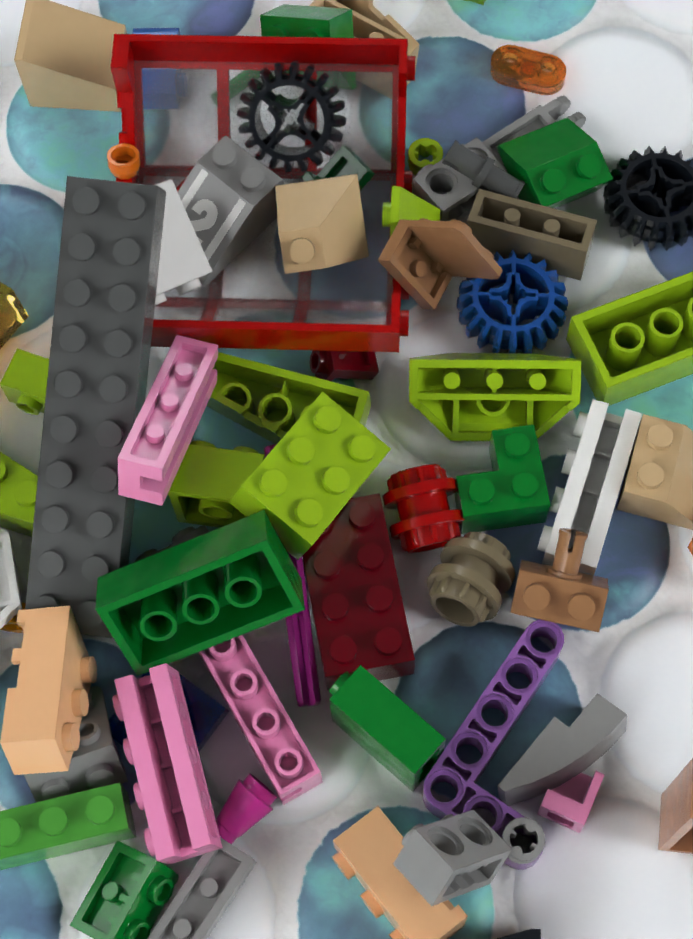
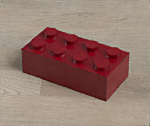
(358, 595)

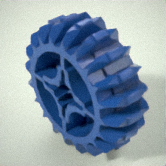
(541, 298)

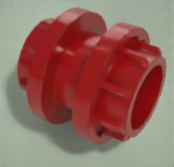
(423, 508)

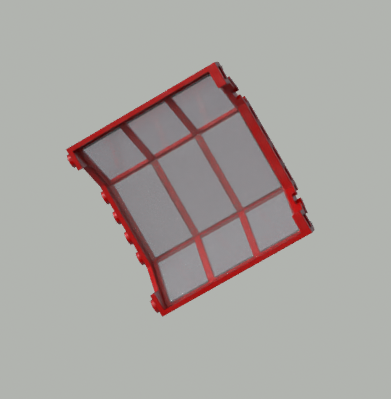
(185, 97)

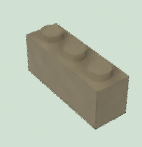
(526, 227)

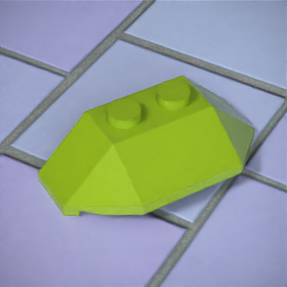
(493, 391)

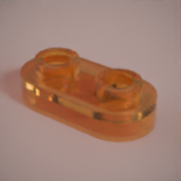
(527, 70)

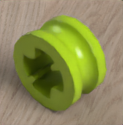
(423, 147)

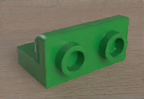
(125, 896)

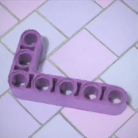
(489, 738)

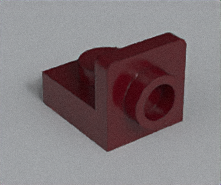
(343, 364)

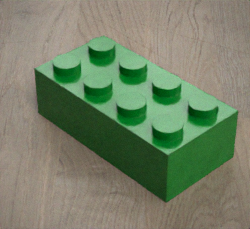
(200, 593)

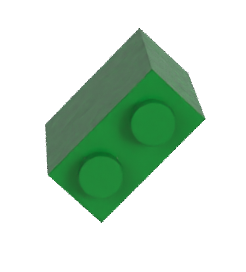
(385, 726)

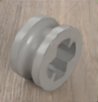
(530, 828)

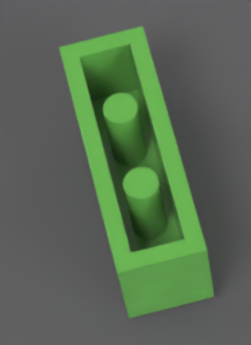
(65, 825)

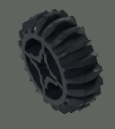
(304, 130)
(644, 213)

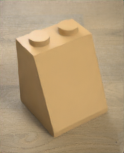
(66, 57)

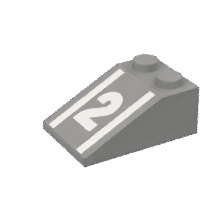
(228, 202)

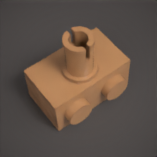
(561, 591)

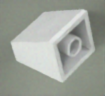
(181, 253)

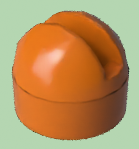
(123, 160)

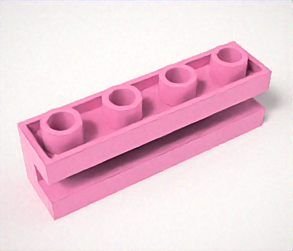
(167, 421)
(262, 718)
(166, 765)

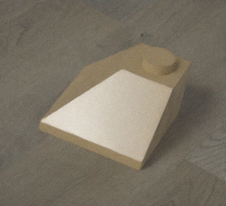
(320, 223)

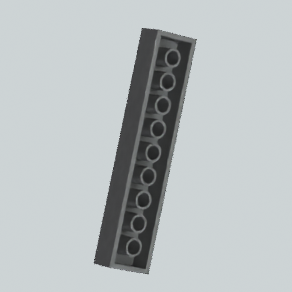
(93, 390)

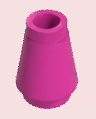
(244, 808)

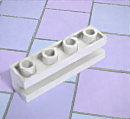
(593, 481)

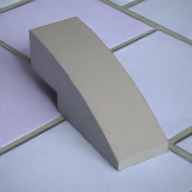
(563, 751)

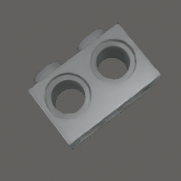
(459, 188)
(451, 856)

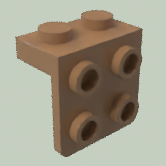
(429, 253)

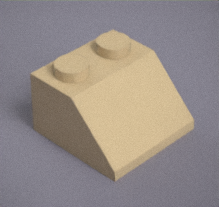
(660, 473)

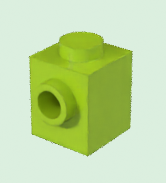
(26, 381)

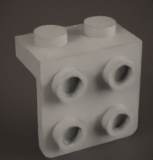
(92, 765)

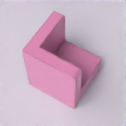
(571, 801)

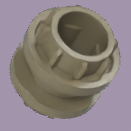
(470, 579)

